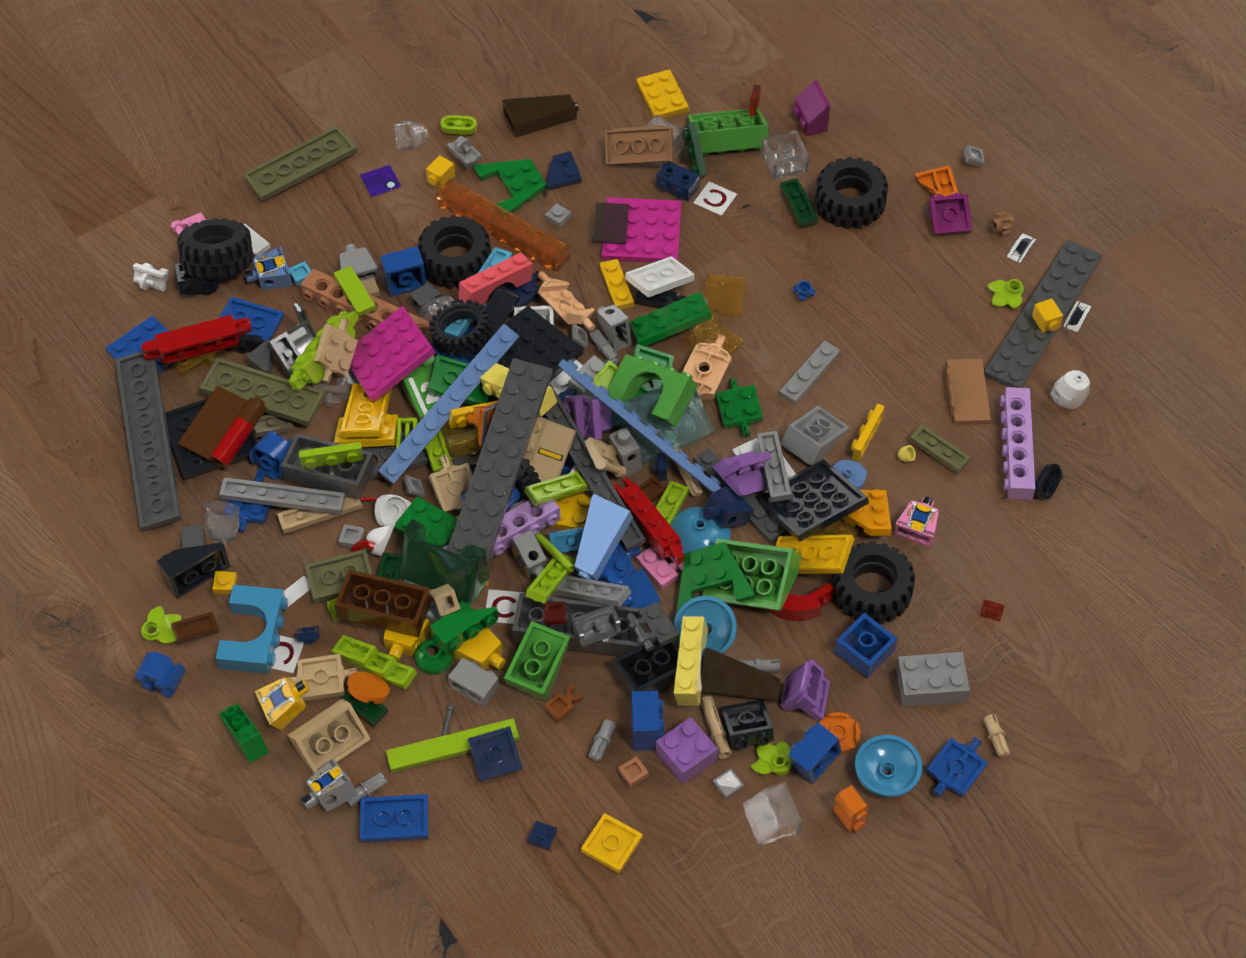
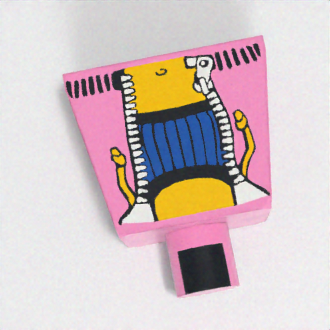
(918, 522)

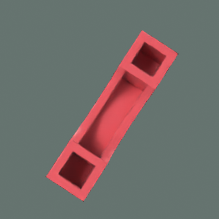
(479, 286)

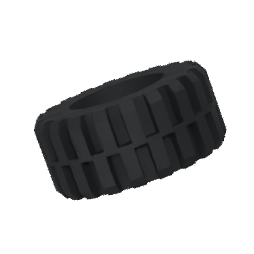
(851, 210)
(451, 233)
(215, 248)
(882, 561)

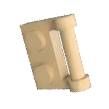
(604, 457)

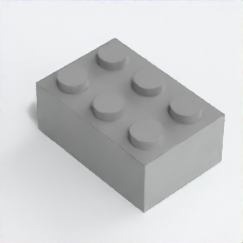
(932, 679)

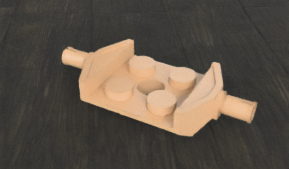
(563, 302)
(716, 359)

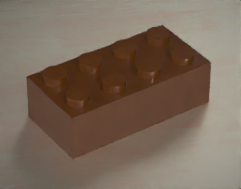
(383, 603)

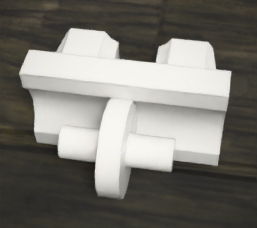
(150, 277)

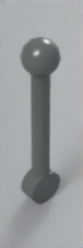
(450, 708)

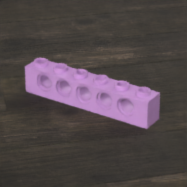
(1023, 486)
(524, 515)

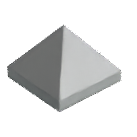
(579, 336)
(413, 487)

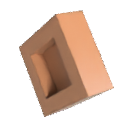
(633, 771)

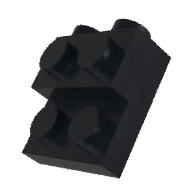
(189, 285)
(747, 724)

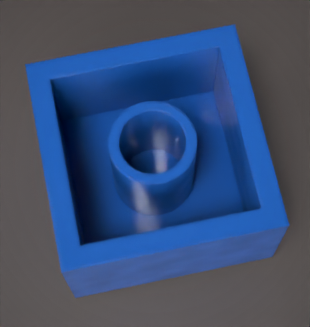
(403, 271)
(865, 645)
(646, 720)
(814, 752)

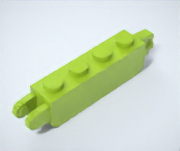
(307, 370)

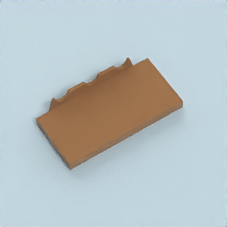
(639, 145)
(967, 391)

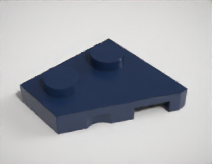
(563, 171)

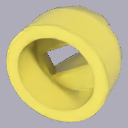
(907, 453)

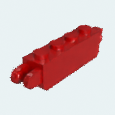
(196, 339)
(651, 522)

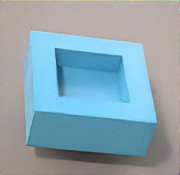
(299, 272)

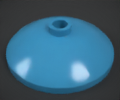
(697, 537)
(717, 617)
(891, 755)

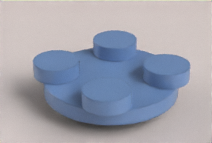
(852, 471)

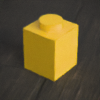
(440, 171)
(1047, 315)

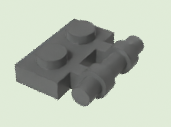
(657, 623)

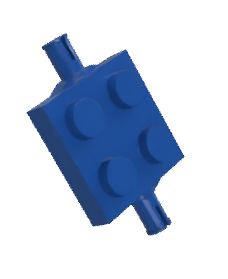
(251, 511)
(619, 562)
(957, 767)

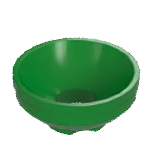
(432, 664)

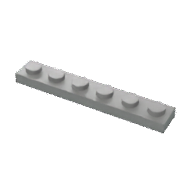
(282, 495)

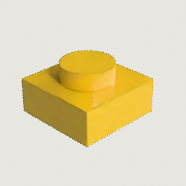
(224, 582)

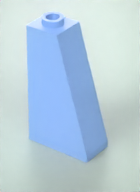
(600, 536)

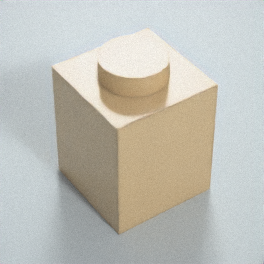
(444, 600)

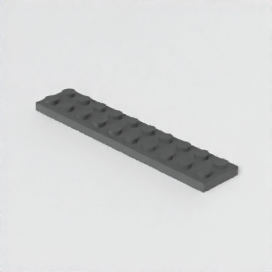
(1025, 340)
(148, 441)
(501, 457)

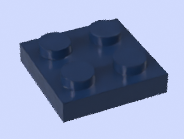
(495, 754)

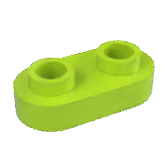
(459, 125)

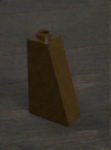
(538, 113)
(734, 678)

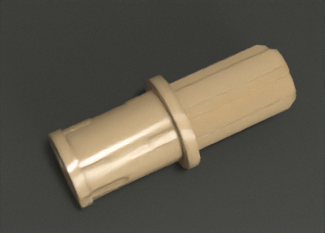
(996, 735)

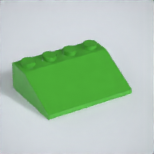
(729, 130)
(768, 570)

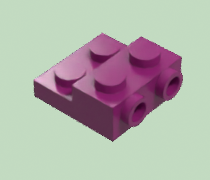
(950, 214)

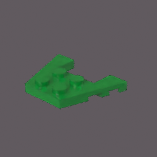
(519, 178)
(709, 569)

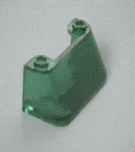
(435, 566)

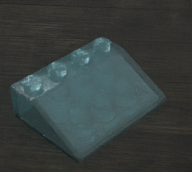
(691, 427)

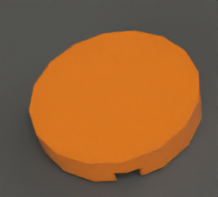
(367, 687)
(844, 729)

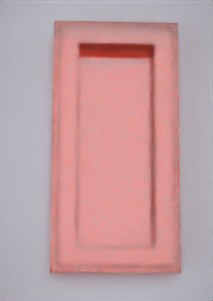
(754, 100)

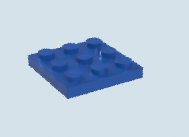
(133, 340)

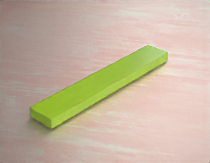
(441, 747)

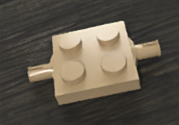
(335, 350)
(451, 484)
(324, 676)

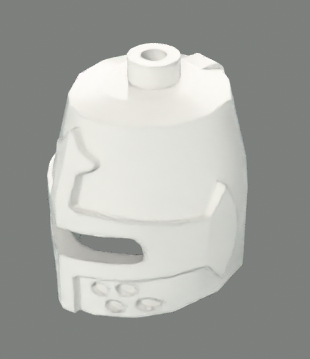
(1072, 390)

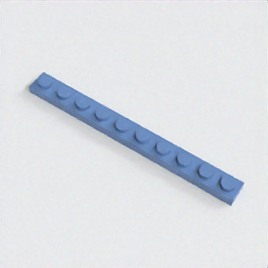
(451, 399)
(634, 421)

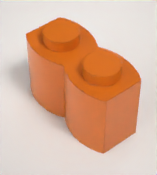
(851, 809)

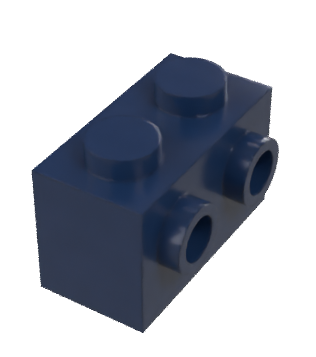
(678, 181)

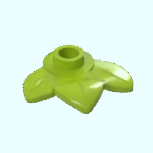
(1005, 294)
(162, 624)
(770, 757)

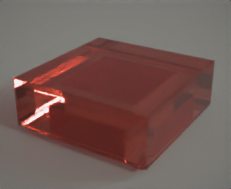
(992, 610)
(555, 613)

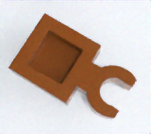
(562, 705)

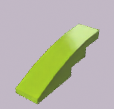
(372, 661)

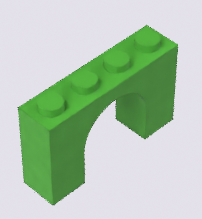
(676, 387)

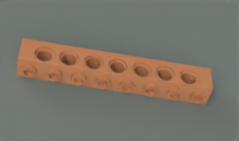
(328, 293)

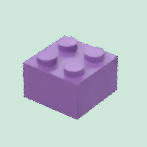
(686, 750)

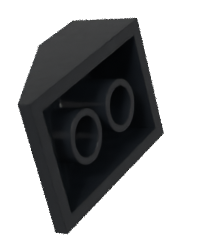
(192, 566)

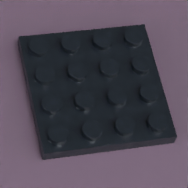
(537, 342)
(189, 462)
(817, 500)

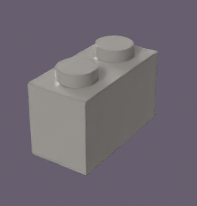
(473, 682)

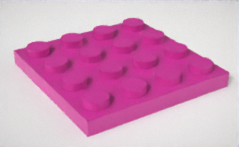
(650, 232)
(389, 353)

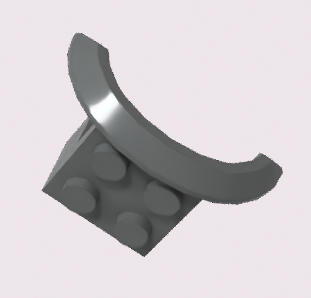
(294, 341)

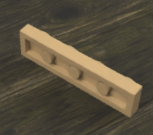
(297, 518)

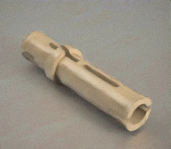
(718, 734)

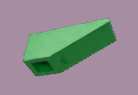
(459, 627)
(244, 733)

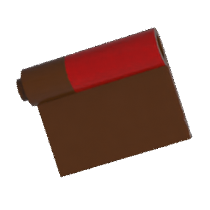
(222, 426)

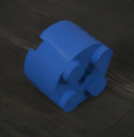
(270, 454)
(159, 674)

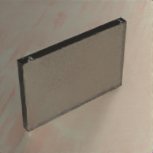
(610, 223)

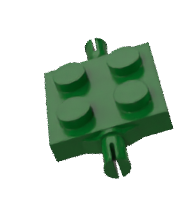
(739, 407)

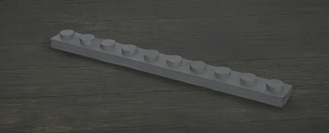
(595, 478)

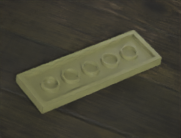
(299, 163)
(273, 390)

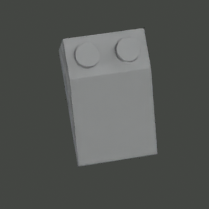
(813, 435)

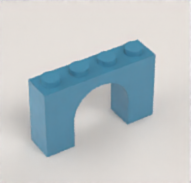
(259, 653)

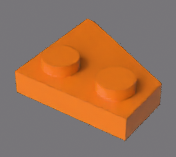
(938, 181)

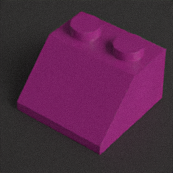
(812, 110)

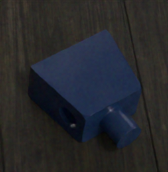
(727, 508)

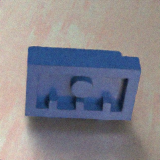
(642, 590)

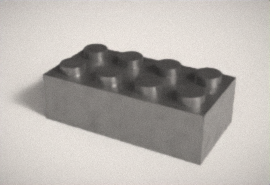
(342, 477)

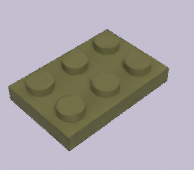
(329, 574)

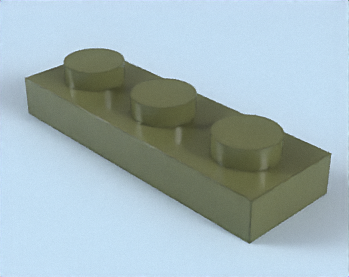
(940, 449)

